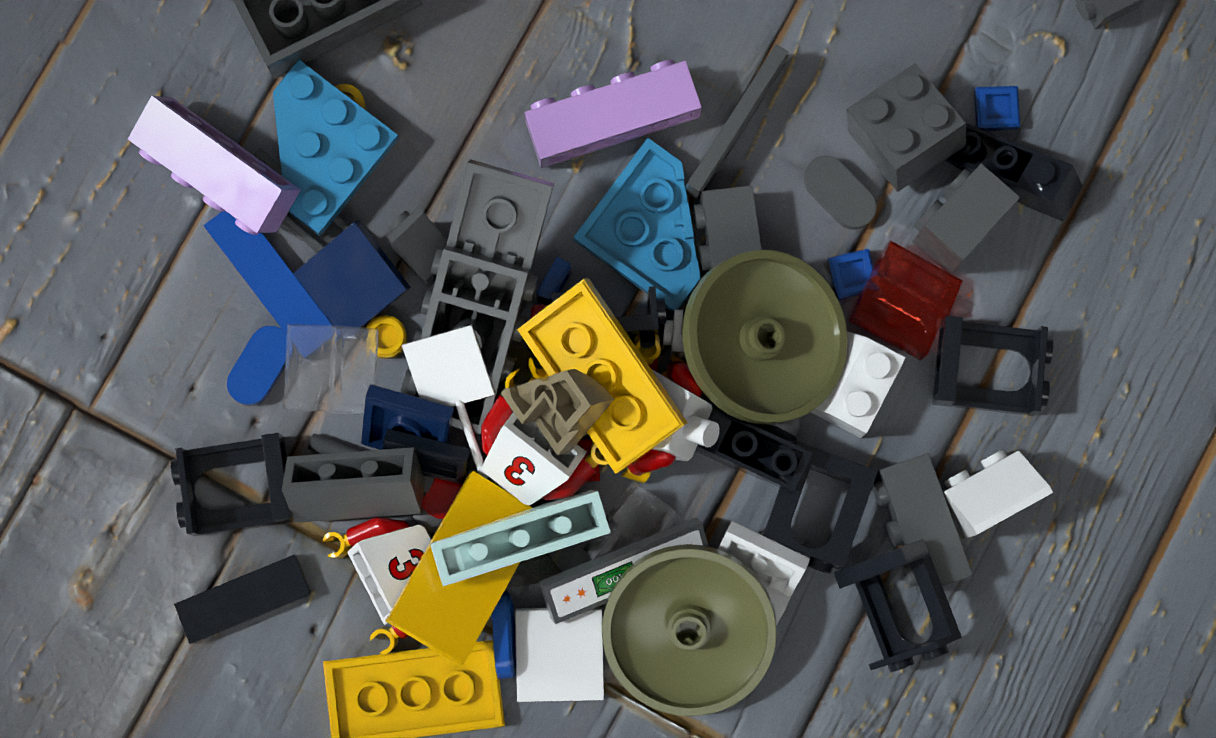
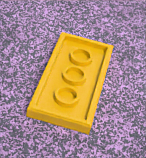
(586, 336)
(455, 614)
(413, 694)

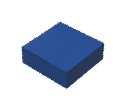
(997, 108)
(850, 273)
(553, 281)

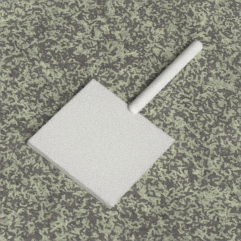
(451, 373)

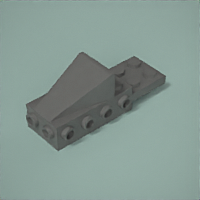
(487, 271)

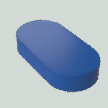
(258, 366)
(504, 637)

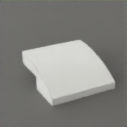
(771, 562)
(559, 658)

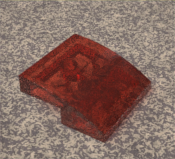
(905, 300)

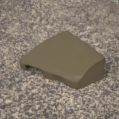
(560, 406)

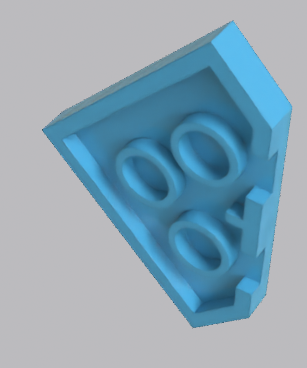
(325, 145)
(647, 227)

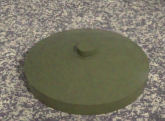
(765, 337)
(689, 630)

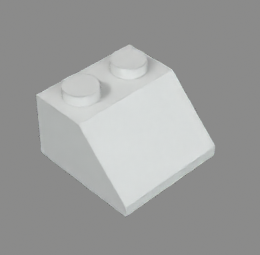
(862, 385)
(994, 493)

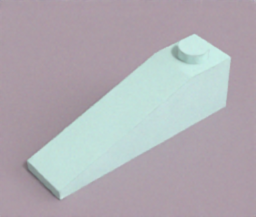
(520, 537)

